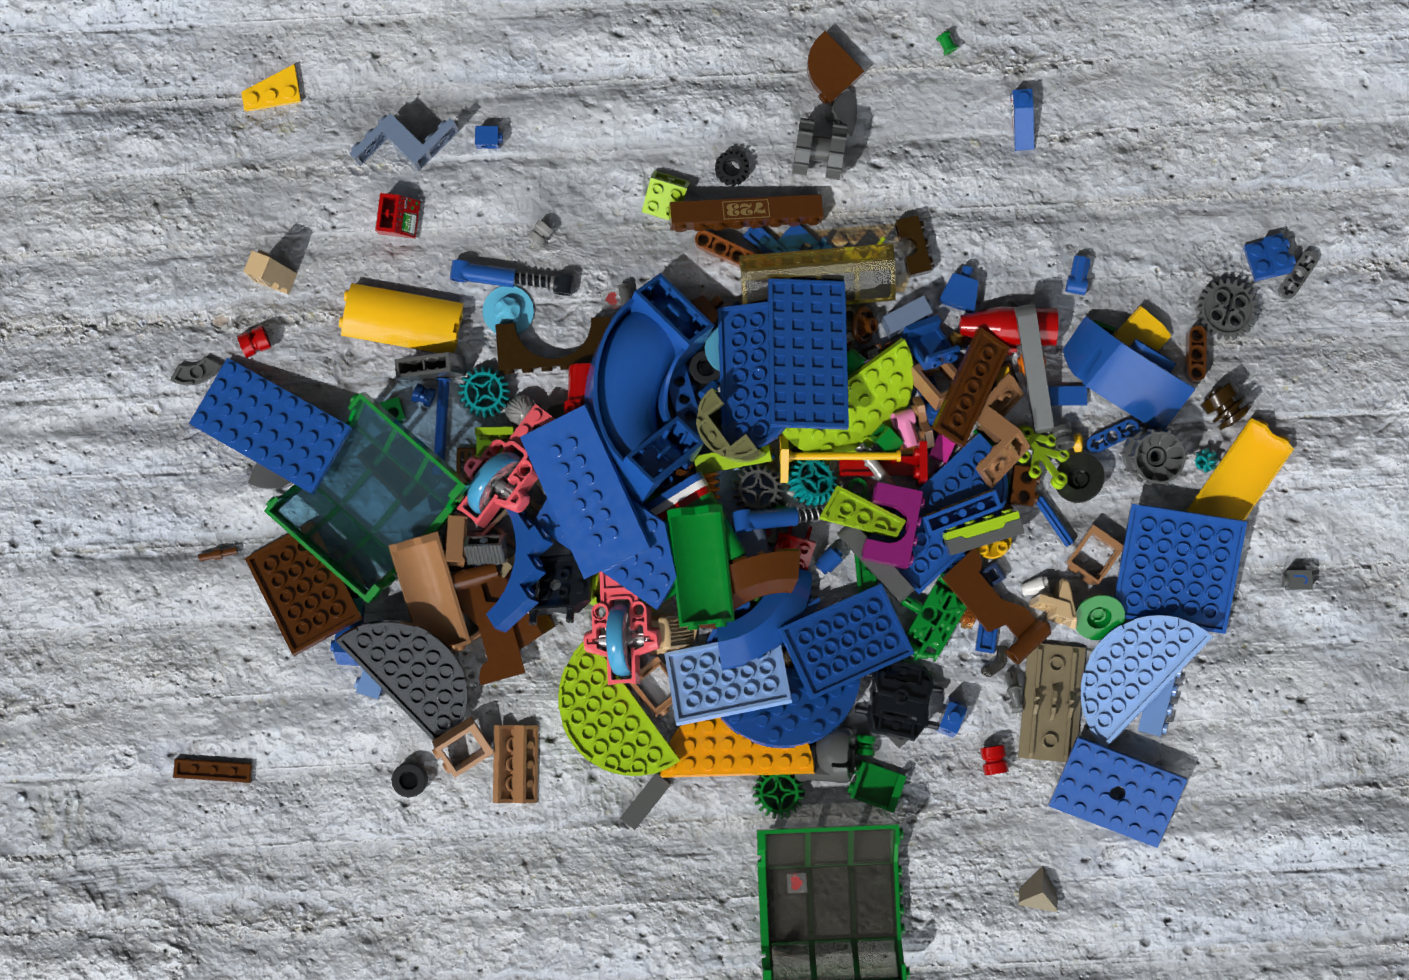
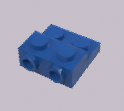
(1269, 257)

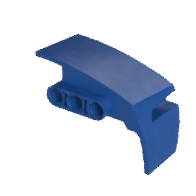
(1126, 375)

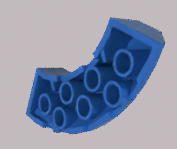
(758, 629)

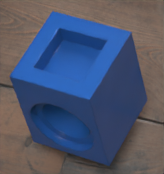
(488, 137)

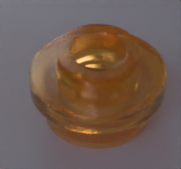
(967, 620)

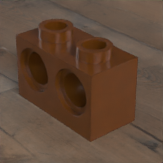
(1018, 485)

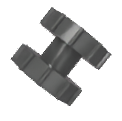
(820, 148)
(1169, 459)

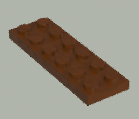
(970, 387)

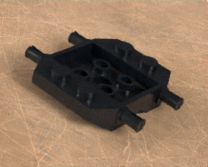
(570, 597)
(916, 685)

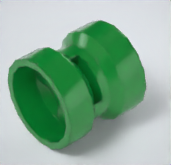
(866, 749)

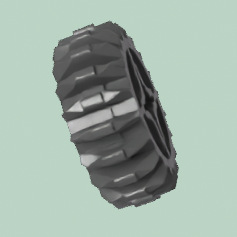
(767, 490)

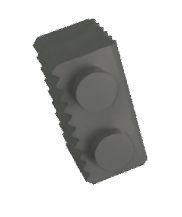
(485, 549)

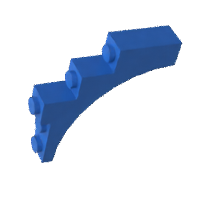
(527, 570)

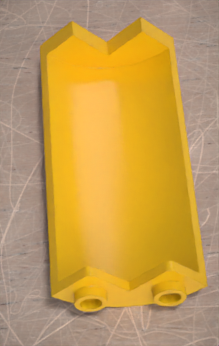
(401, 319)
(1243, 473)

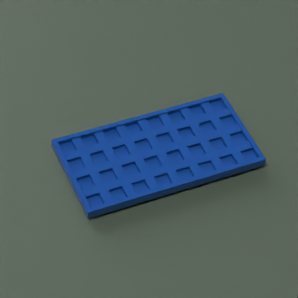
(807, 354)
(270, 426)

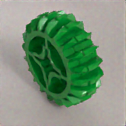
(780, 810)

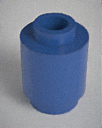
(829, 560)

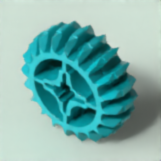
(479, 399)
(808, 487)

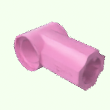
(904, 422)

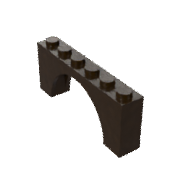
(515, 356)

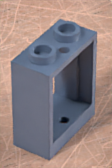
(900, 318)

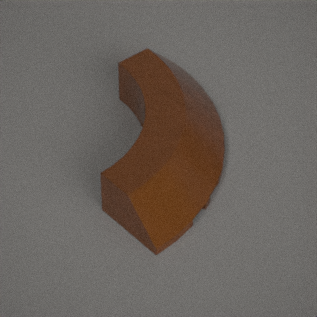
(762, 576)

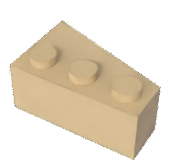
(269, 272)

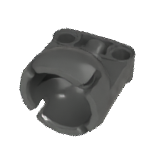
(833, 757)

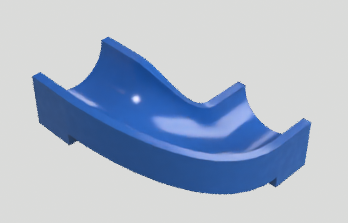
(631, 385)

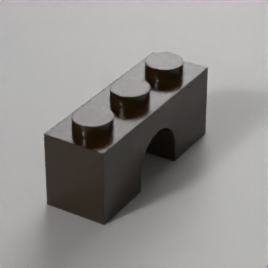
(911, 230)

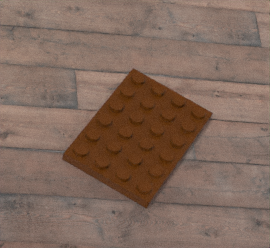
(301, 594)

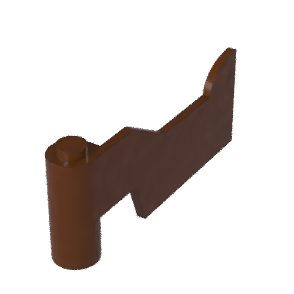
(992, 610)
(500, 646)

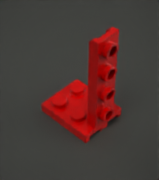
(909, 466)

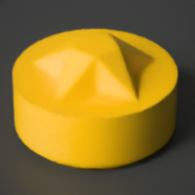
(1079, 446)

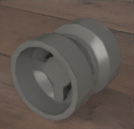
(1063, 437)

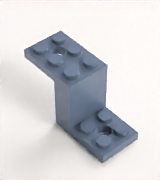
(401, 139)

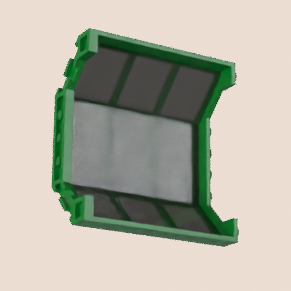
(852, 909)

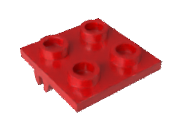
(806, 546)

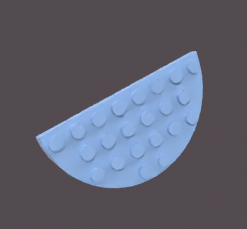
(1133, 668)

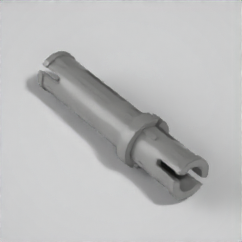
(876, 467)

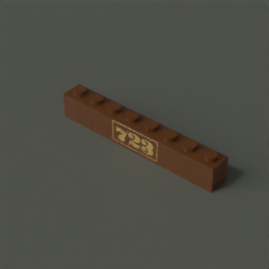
(745, 213)

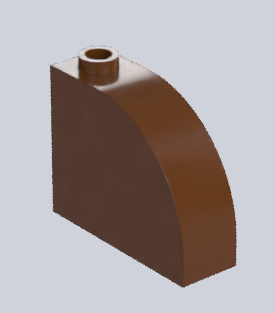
(831, 69)

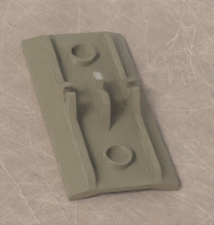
(1051, 702)

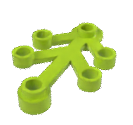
(1041, 454)

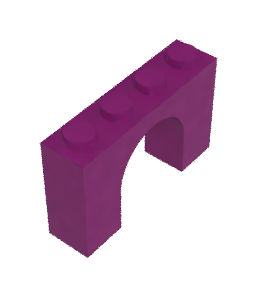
(908, 503)

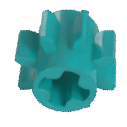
(1206, 460)

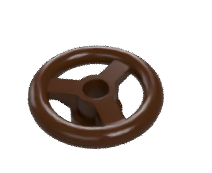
(866, 325)

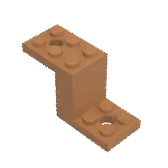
(1008, 438)

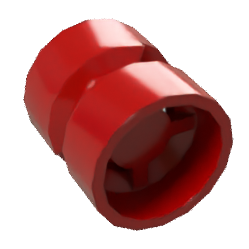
(254, 341)
(994, 760)

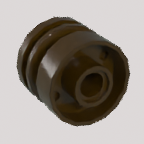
(1225, 404)

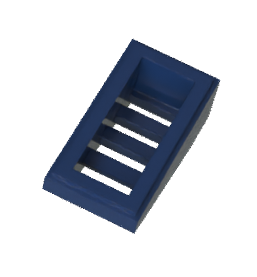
(1002, 575)

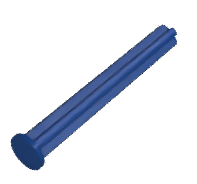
(441, 417)

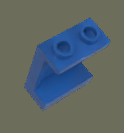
(929, 343)

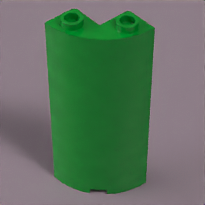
(701, 566)

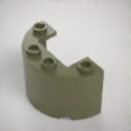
(711, 432)

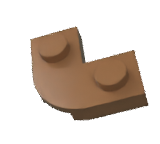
(925, 431)

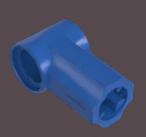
(1077, 280)

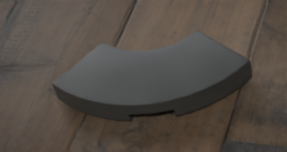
(196, 373)

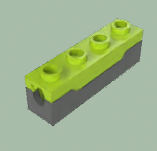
(984, 532)

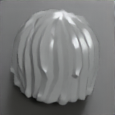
(518, 408)

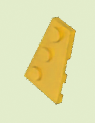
(273, 91)

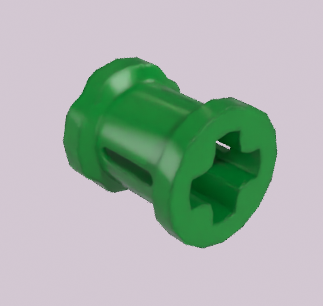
(947, 43)

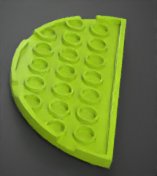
(873, 395)
(608, 720)

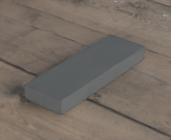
(645, 801)

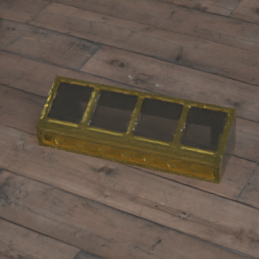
(865, 269)

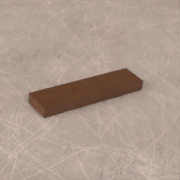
(212, 770)

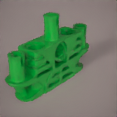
(944, 626)

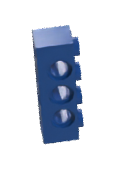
(687, 391)

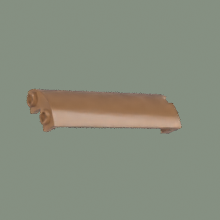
(430, 588)

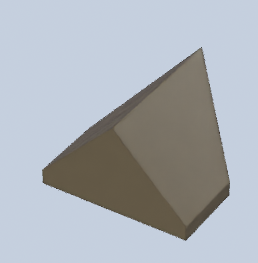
(1039, 892)

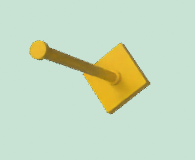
(787, 456)

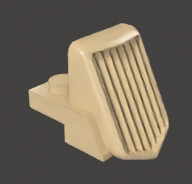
(1058, 605)
(672, 635)

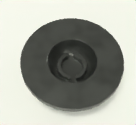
(1084, 478)

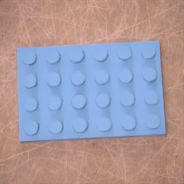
(707, 692)

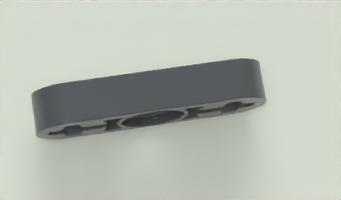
(1294, 289)

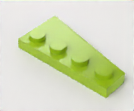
(856, 512)

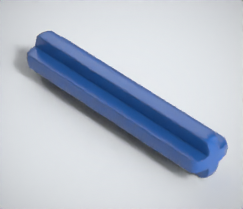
(1054, 521)

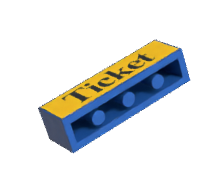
(961, 512)

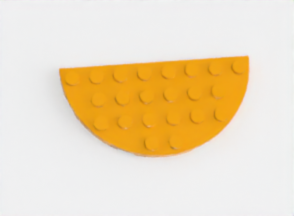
(716, 750)

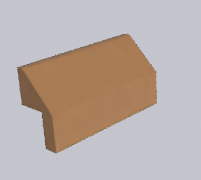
(515, 764)

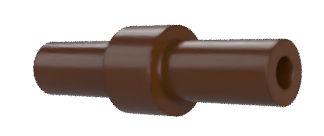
(218, 553)

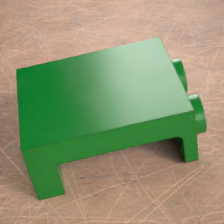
(876, 786)

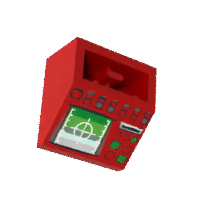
(397, 216)

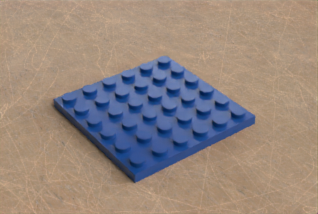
(1179, 565)

